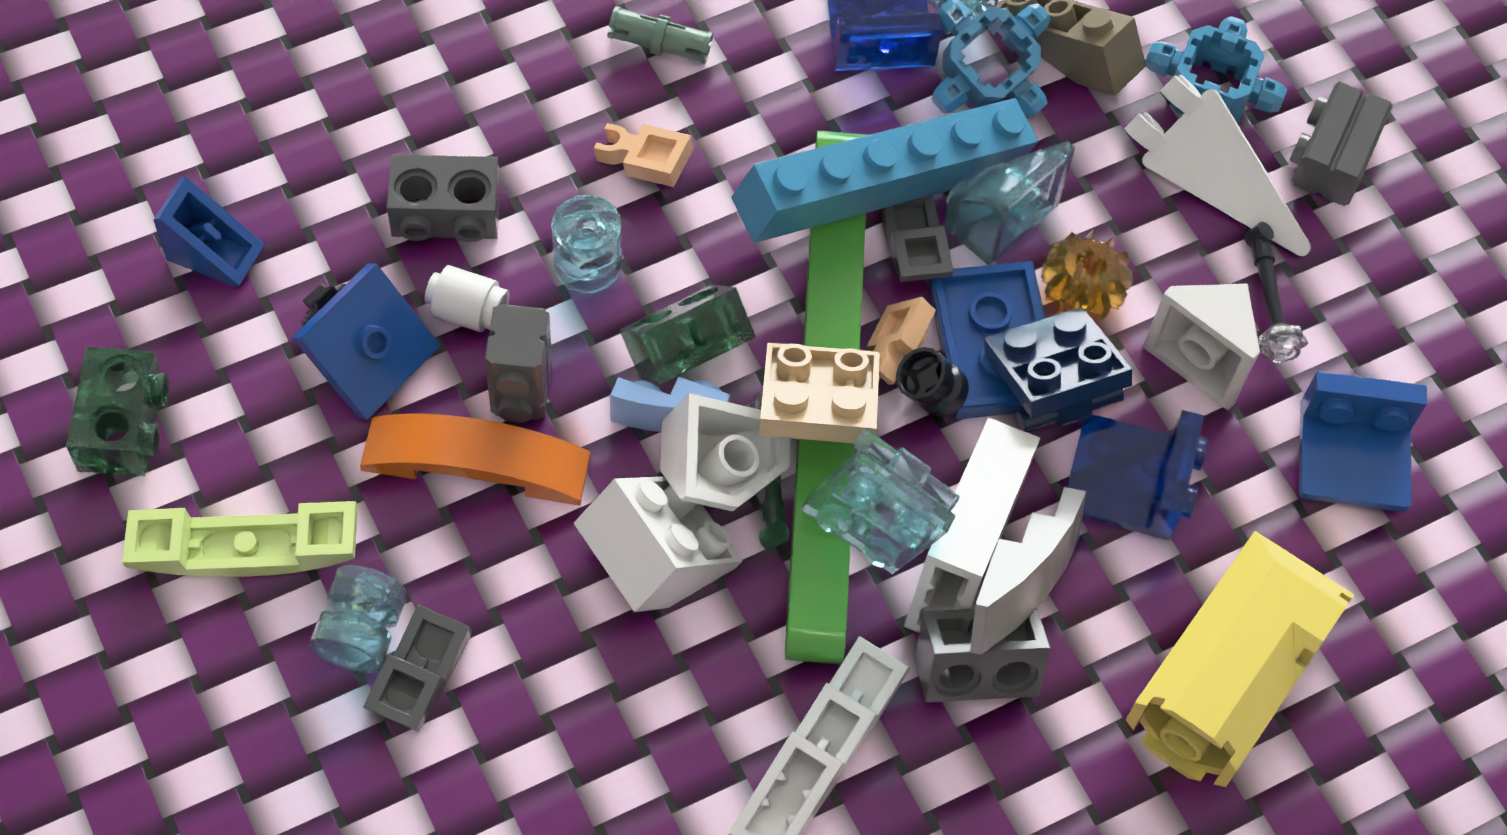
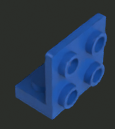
(1358, 440)

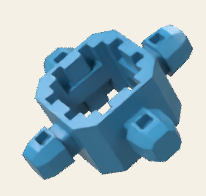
(1017, 34)
(1225, 50)

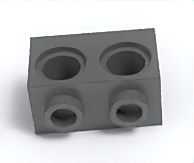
(444, 185)
(1004, 671)

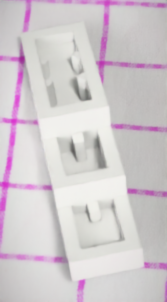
(823, 744)

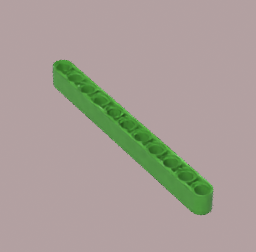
(819, 558)

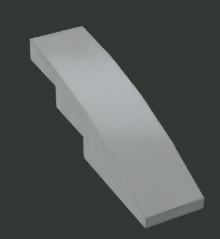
(1026, 571)

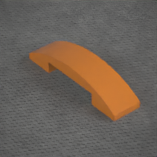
(478, 451)

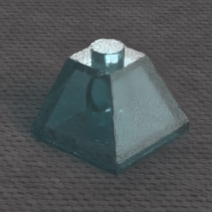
(1007, 200)

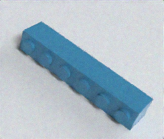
(879, 169)

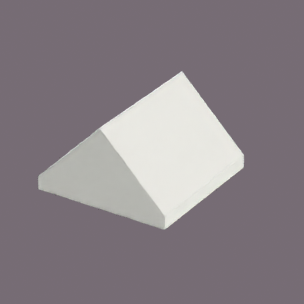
(1207, 337)

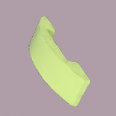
(241, 545)

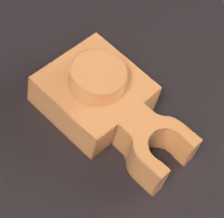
(651, 155)
(898, 333)

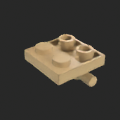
(819, 393)

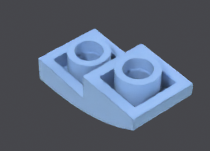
(645, 405)

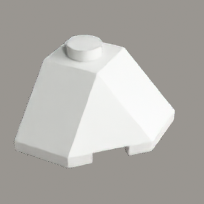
(716, 452)

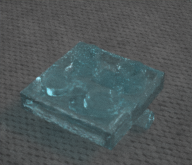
(883, 503)

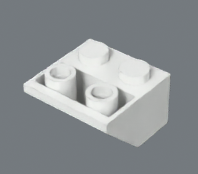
(655, 542)

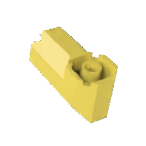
(1237, 661)

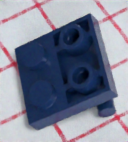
(1059, 369)

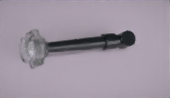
(1281, 340)

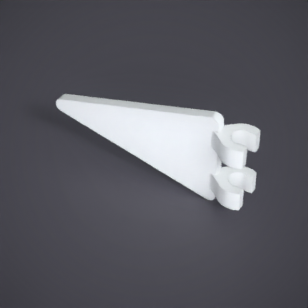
(1215, 162)

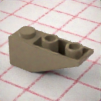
(1088, 43)

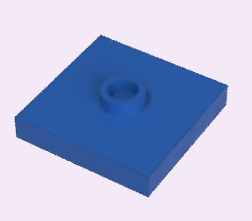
(366, 341)

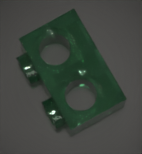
(687, 333)
(104, 411)

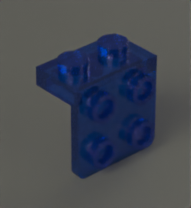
(1138, 474)

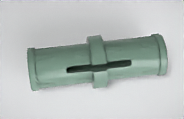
(660, 35)

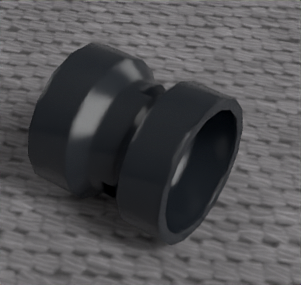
(932, 382)

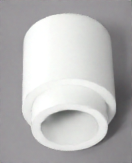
(464, 298)

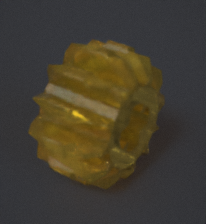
(1087, 275)

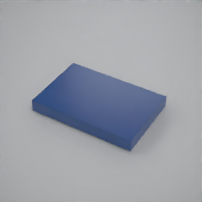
(975, 306)

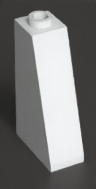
(987, 498)

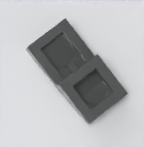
(916, 240)
(419, 669)

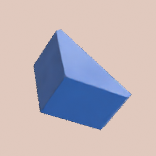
(204, 235)

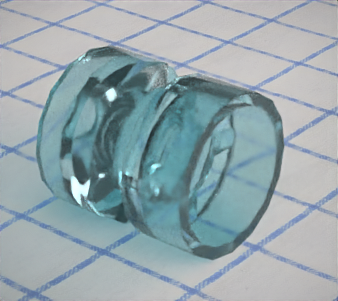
(587, 243)
(356, 625)

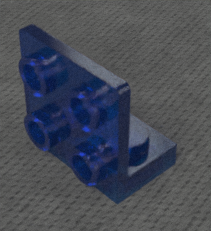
(883, 34)

